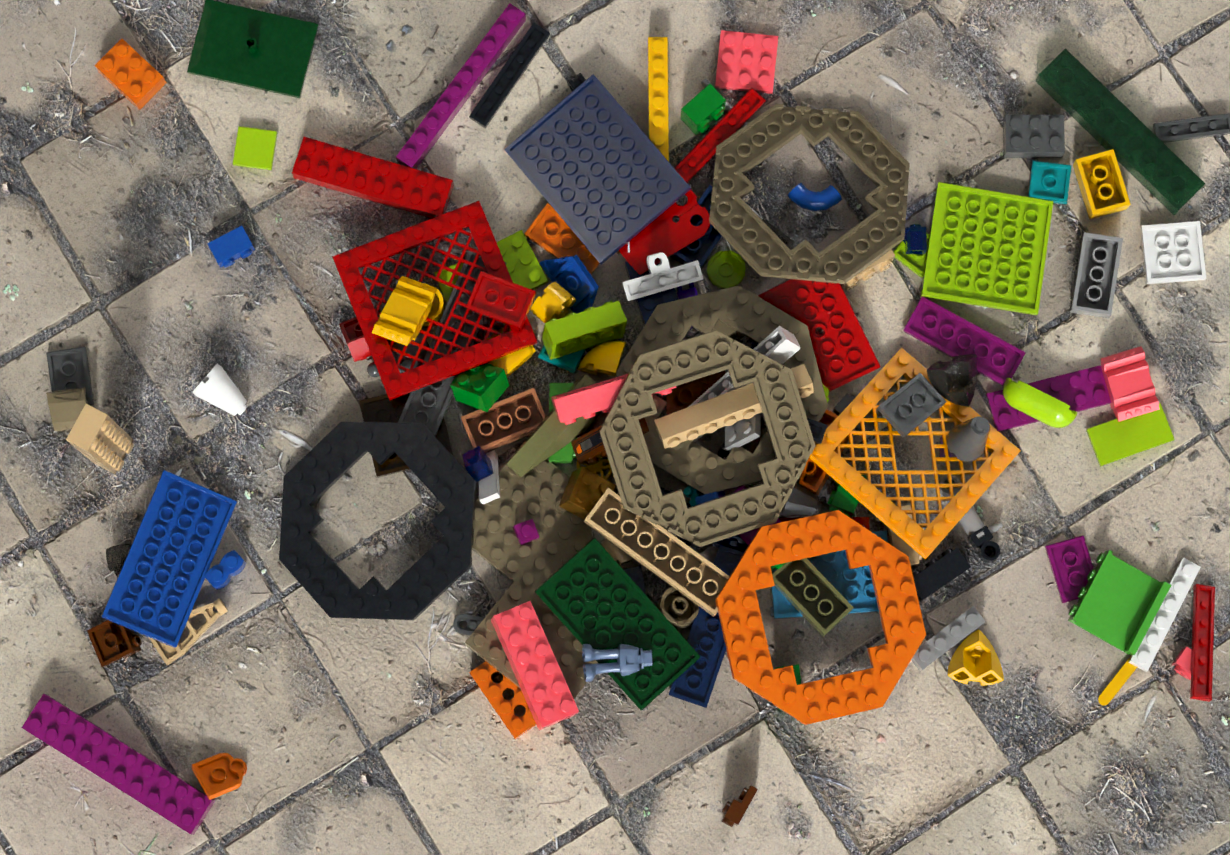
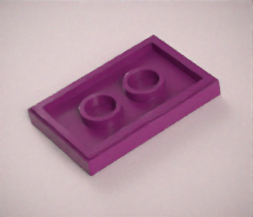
(1069, 566)

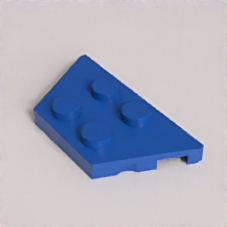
(574, 278)

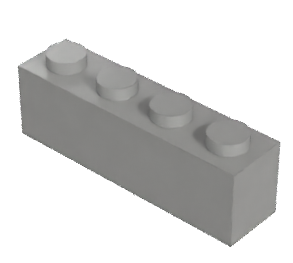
(947, 638)

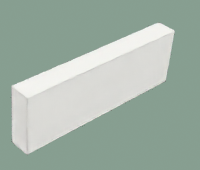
(489, 487)

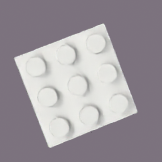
(1173, 252)

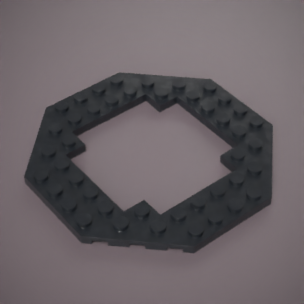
(430, 574)

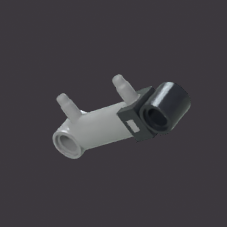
(977, 532)

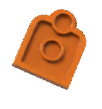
(219, 774)

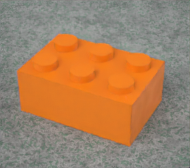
(130, 74)

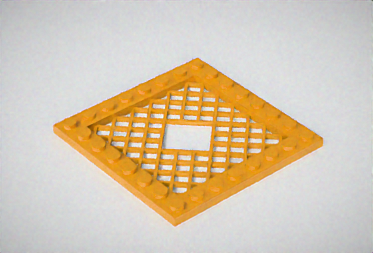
(877, 502)

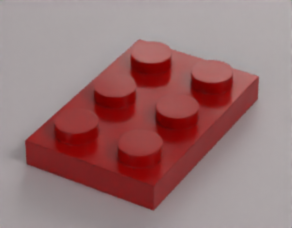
(501, 300)

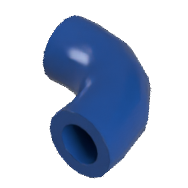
(814, 200)

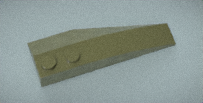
(550, 436)

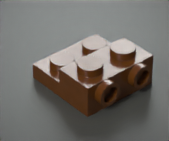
(113, 642)
(735, 810)

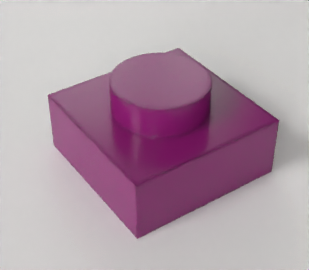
(526, 531)

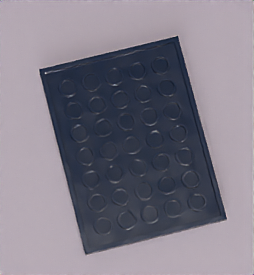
(597, 169)

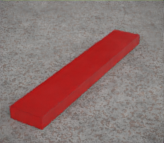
(727, 126)
(1202, 642)

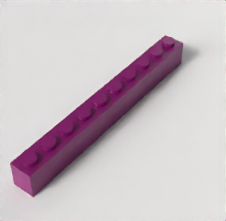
(461, 87)

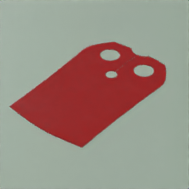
(665, 235)

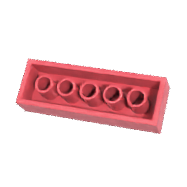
(590, 399)
(534, 665)

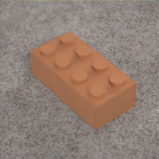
(504, 421)

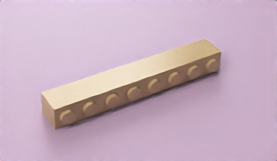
(720, 411)

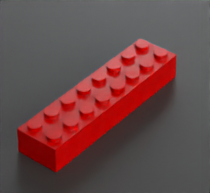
(372, 178)

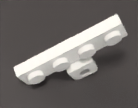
(661, 277)

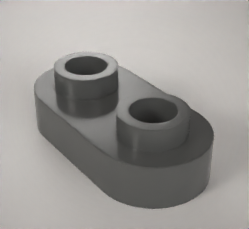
(472, 623)

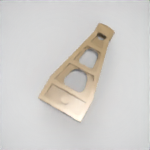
(170, 654)

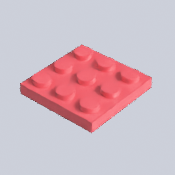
(746, 61)

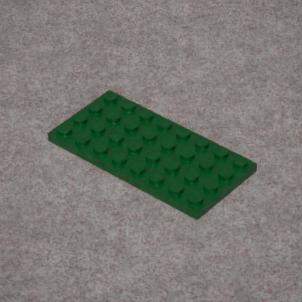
(609, 609)

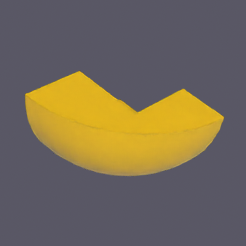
(603, 358)
(975, 661)

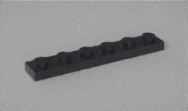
(509, 75)

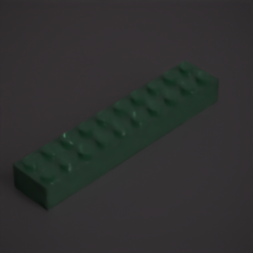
(1120, 130)

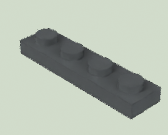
(1192, 128)

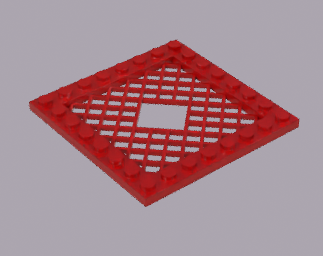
(486, 350)

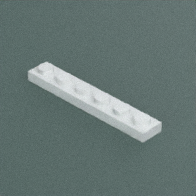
(1181, 583)

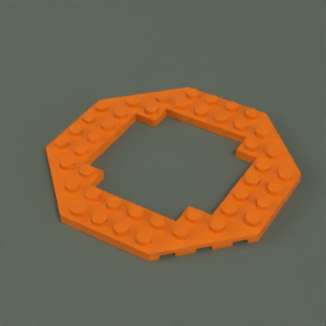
(746, 635)

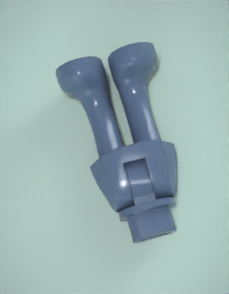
(629, 660)

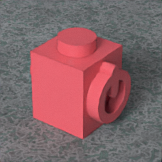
(1183, 663)

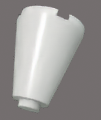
(221, 392)

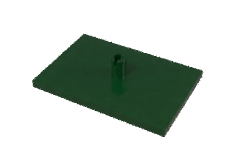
(272, 64)

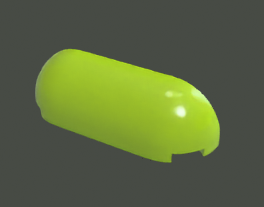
(1037, 404)

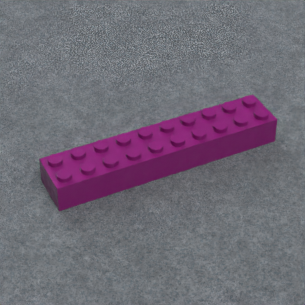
(118, 764)

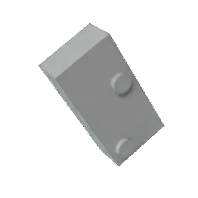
(1096, 275)

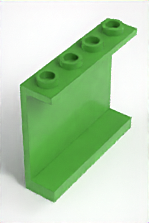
(1118, 603)

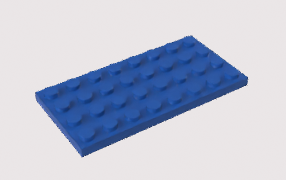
(169, 559)

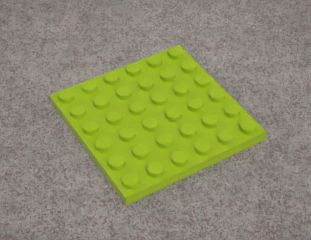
(987, 248)

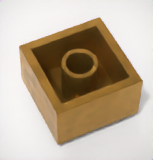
(584, 492)

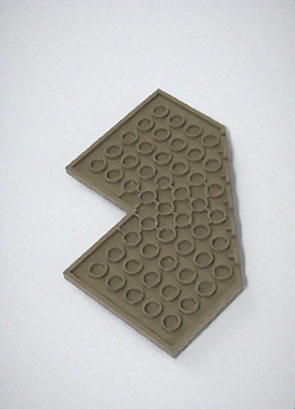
(529, 564)

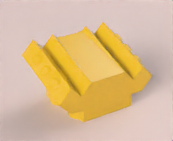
(405, 311)

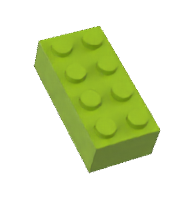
(584, 329)

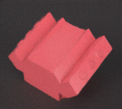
(1129, 384)

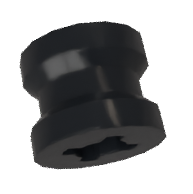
(573, 84)

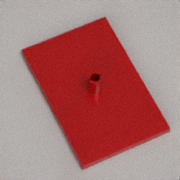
(843, 347)

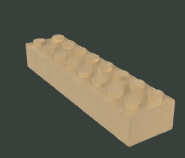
(100, 439)
(658, 551)

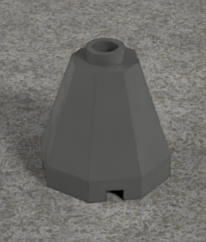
(800, 503)

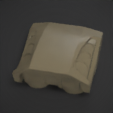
(66, 407)

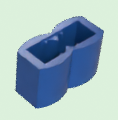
(229, 566)

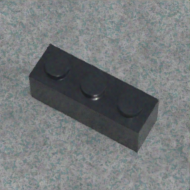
(939, 572)

